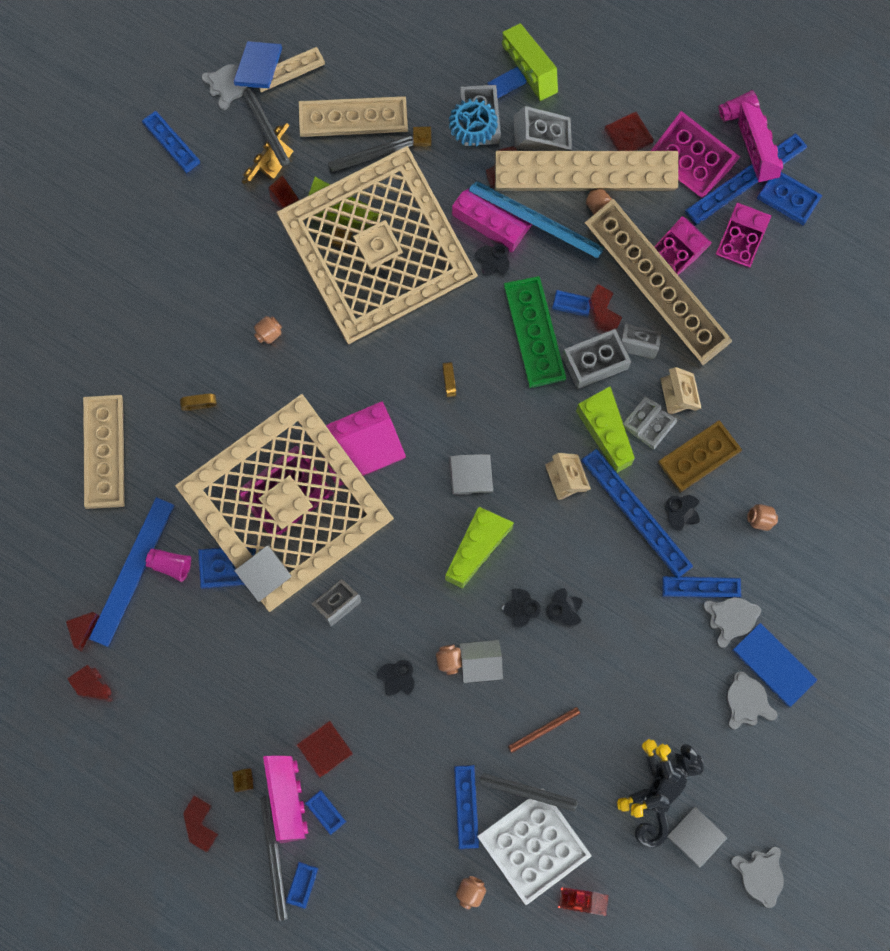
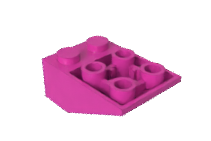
(743, 234)
(682, 245)

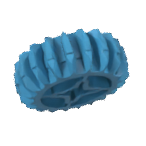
(478, 130)

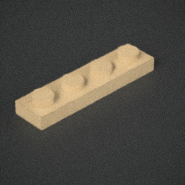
(296, 66)

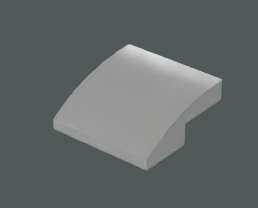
(649, 423)
(471, 474)
(263, 573)
(697, 837)

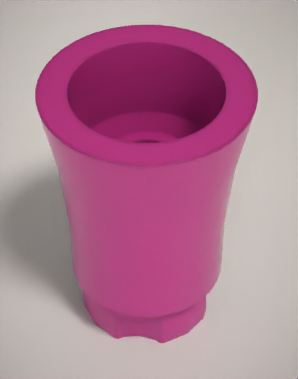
(731, 109)
(169, 563)

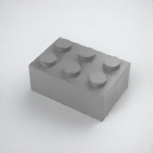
(489, 95)
(596, 359)

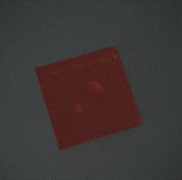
(629, 133)
(325, 749)

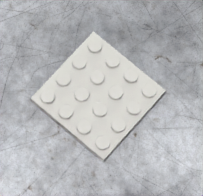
(534, 848)

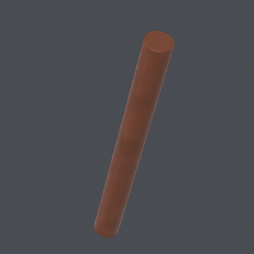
(544, 729)

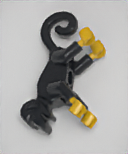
(665, 788)

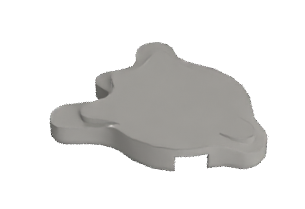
(223, 84)
(733, 618)
(747, 701)
(761, 875)

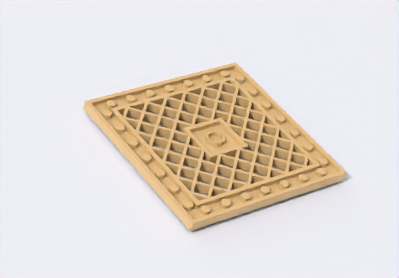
(377, 244)
(286, 500)

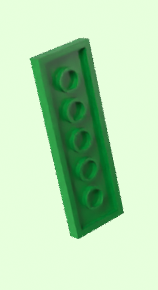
(534, 332)

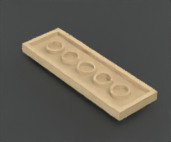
(353, 116)
(103, 452)

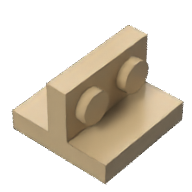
(680, 391)
(567, 475)

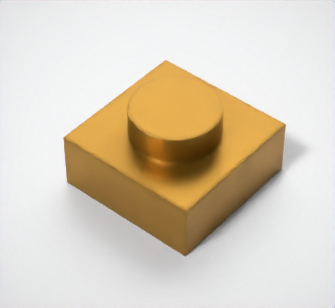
(422, 136)
(341, 233)
(242, 780)

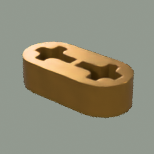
(449, 380)
(198, 402)

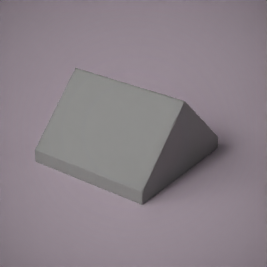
(641, 341)
(337, 602)
(481, 661)

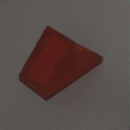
(282, 193)
(81, 629)

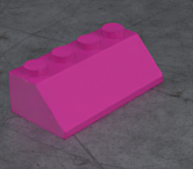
(759, 143)
(490, 219)

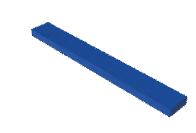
(739, 183)
(637, 513)
(131, 572)

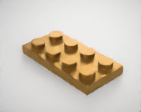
(699, 456)

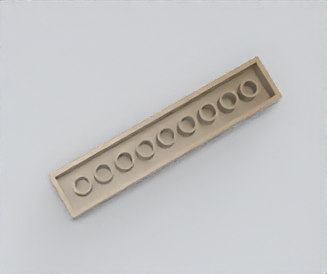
(586, 170)
(658, 282)

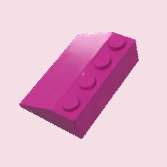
(701, 156)
(367, 439)
(276, 473)
(284, 798)

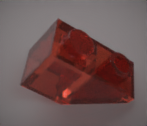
(88, 685)
(583, 901)

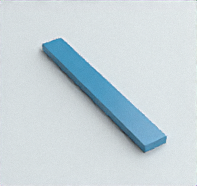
(536, 219)

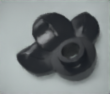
(491, 260)
(684, 513)
(518, 608)
(567, 608)
(395, 680)

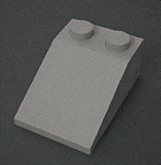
(541, 130)

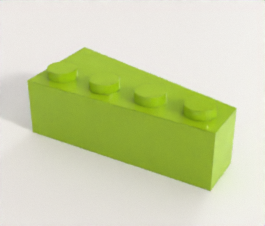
(531, 61)
(319, 184)
(607, 429)
(480, 540)

